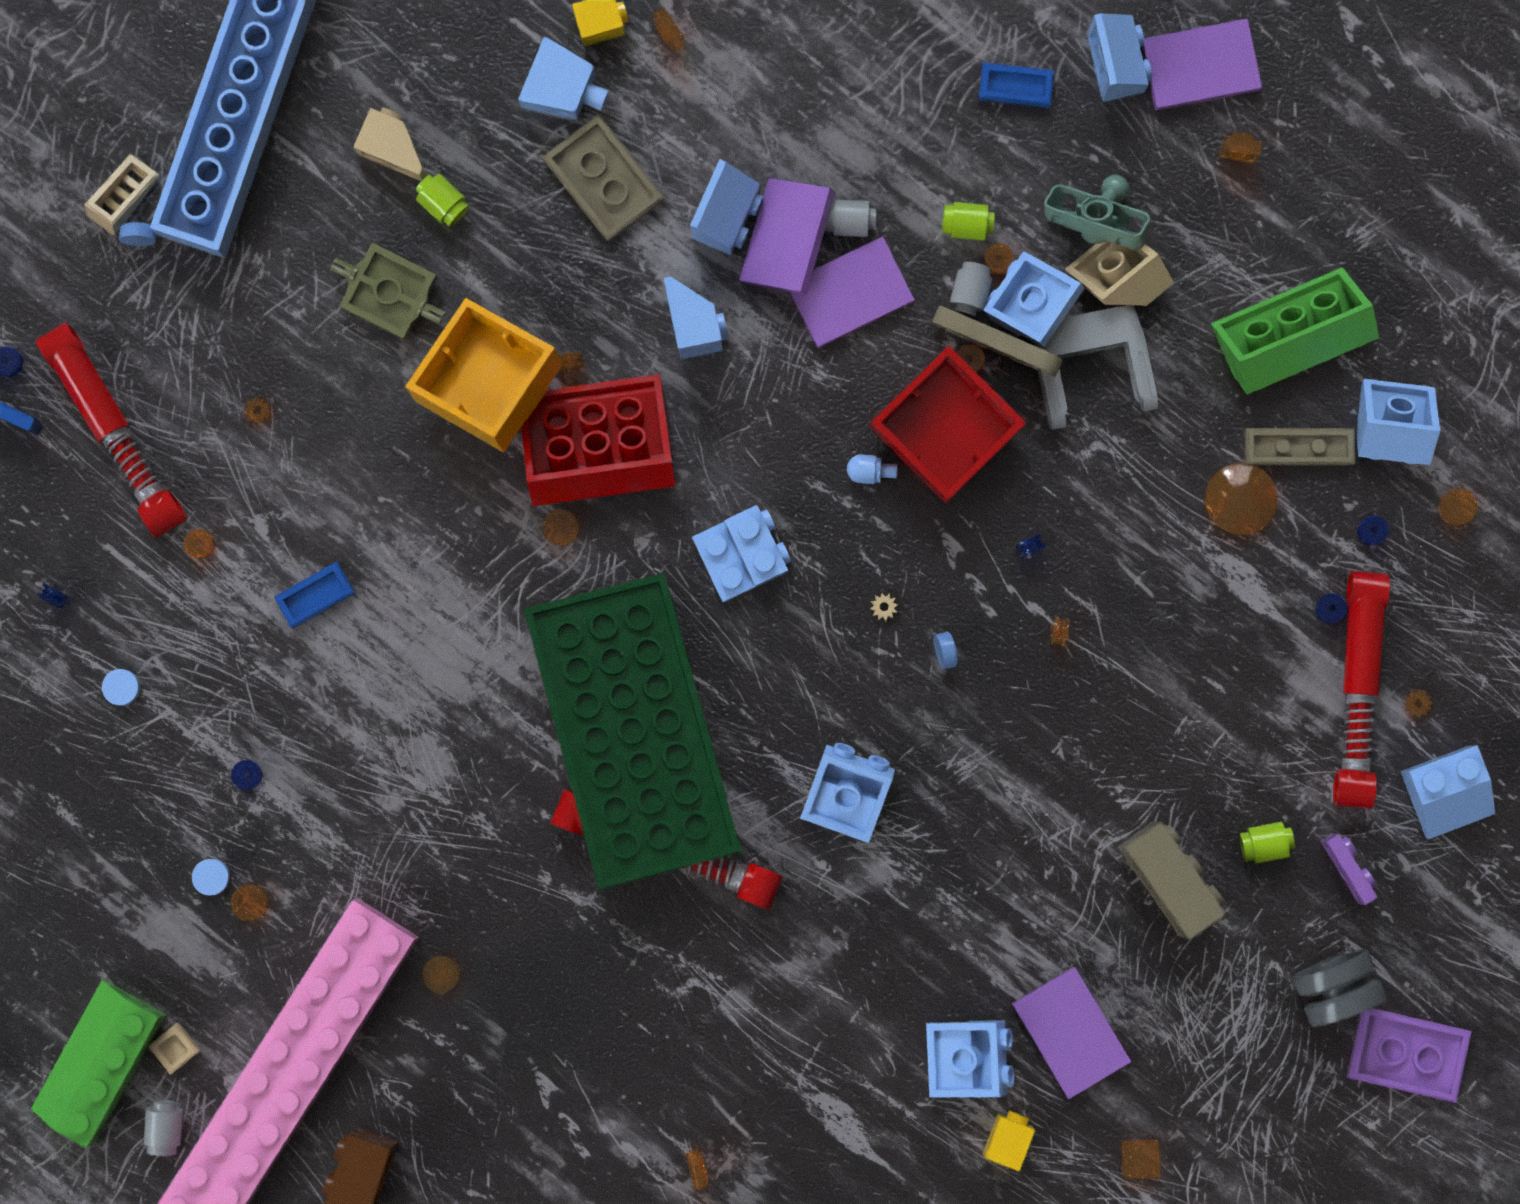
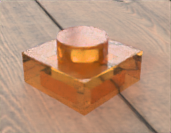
(1240, 147)

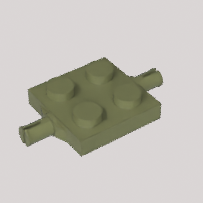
(388, 291)

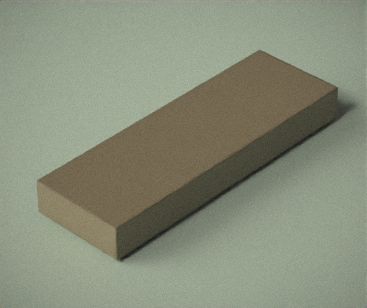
(1300, 446)

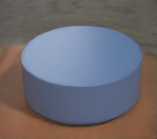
(137, 234)
(945, 650)

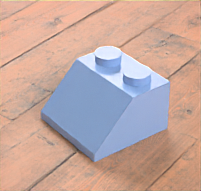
(1117, 56)
(726, 208)
(694, 321)
(1397, 422)
(1450, 791)

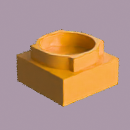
(484, 375)

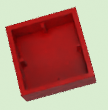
(947, 424)

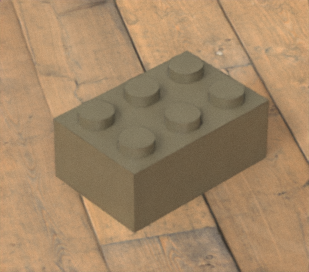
(1172, 879)

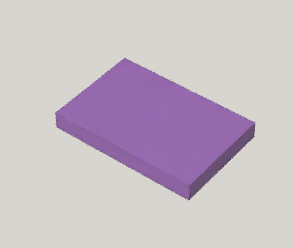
(1202, 64)
(787, 236)
(852, 293)
(1071, 1032)
(1409, 1054)

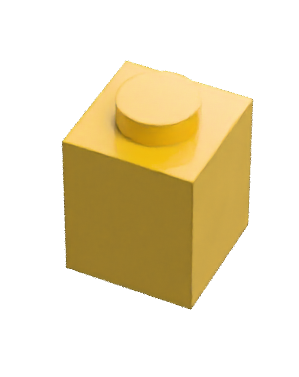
(600, 20)
(1009, 1140)

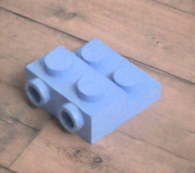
(1032, 299)
(742, 553)
(848, 792)
(969, 1059)

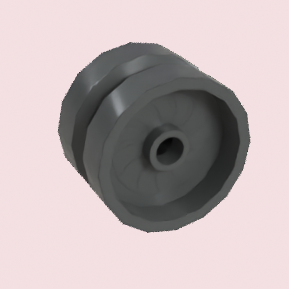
(1340, 992)

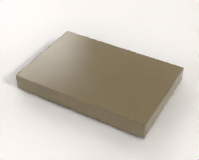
(603, 178)

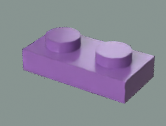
(1342, 855)

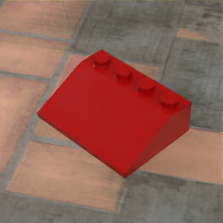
(598, 441)

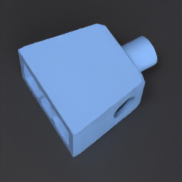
(561, 83)

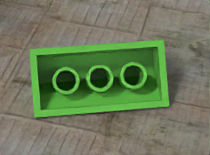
(1296, 330)
(97, 1064)

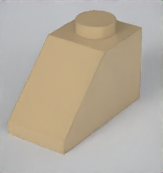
(388, 142)

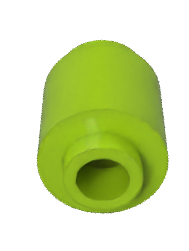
(441, 199)
(967, 221)
(1266, 842)

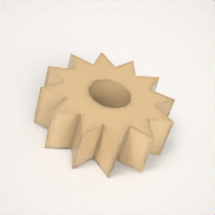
(888, 613)

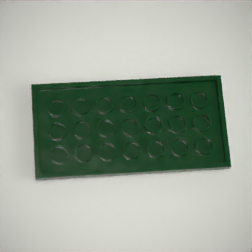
(631, 731)

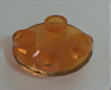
(1241, 498)

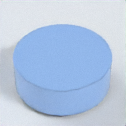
(121, 687)
(211, 877)

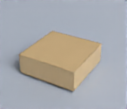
(174, 1048)

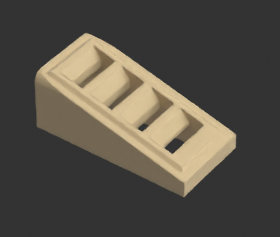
(130, 201)

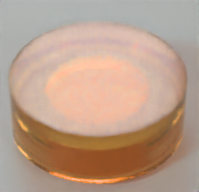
(1457, 506)
(560, 527)
(249, 902)
(441, 974)

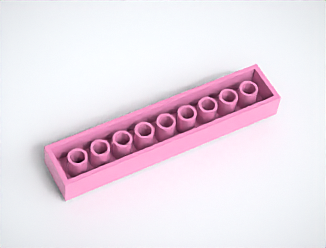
(294, 1060)

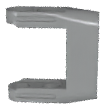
(1096, 333)

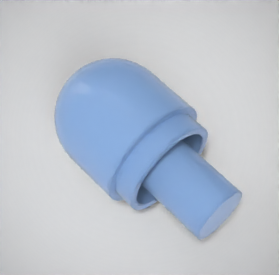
(870, 469)

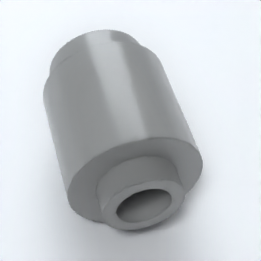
(851, 218)
(971, 289)
(163, 1128)

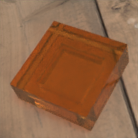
(668, 29)
(1140, 1158)
(697, 1168)

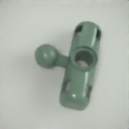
(1099, 216)

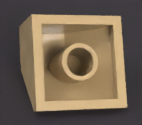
(1121, 274)

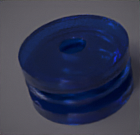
(15, 361)
(1380, 526)
(1030, 546)
(52, 595)
(1322, 608)
(254, 771)

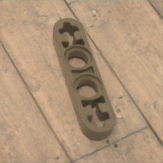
(997, 341)

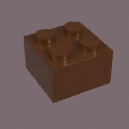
(361, 1168)

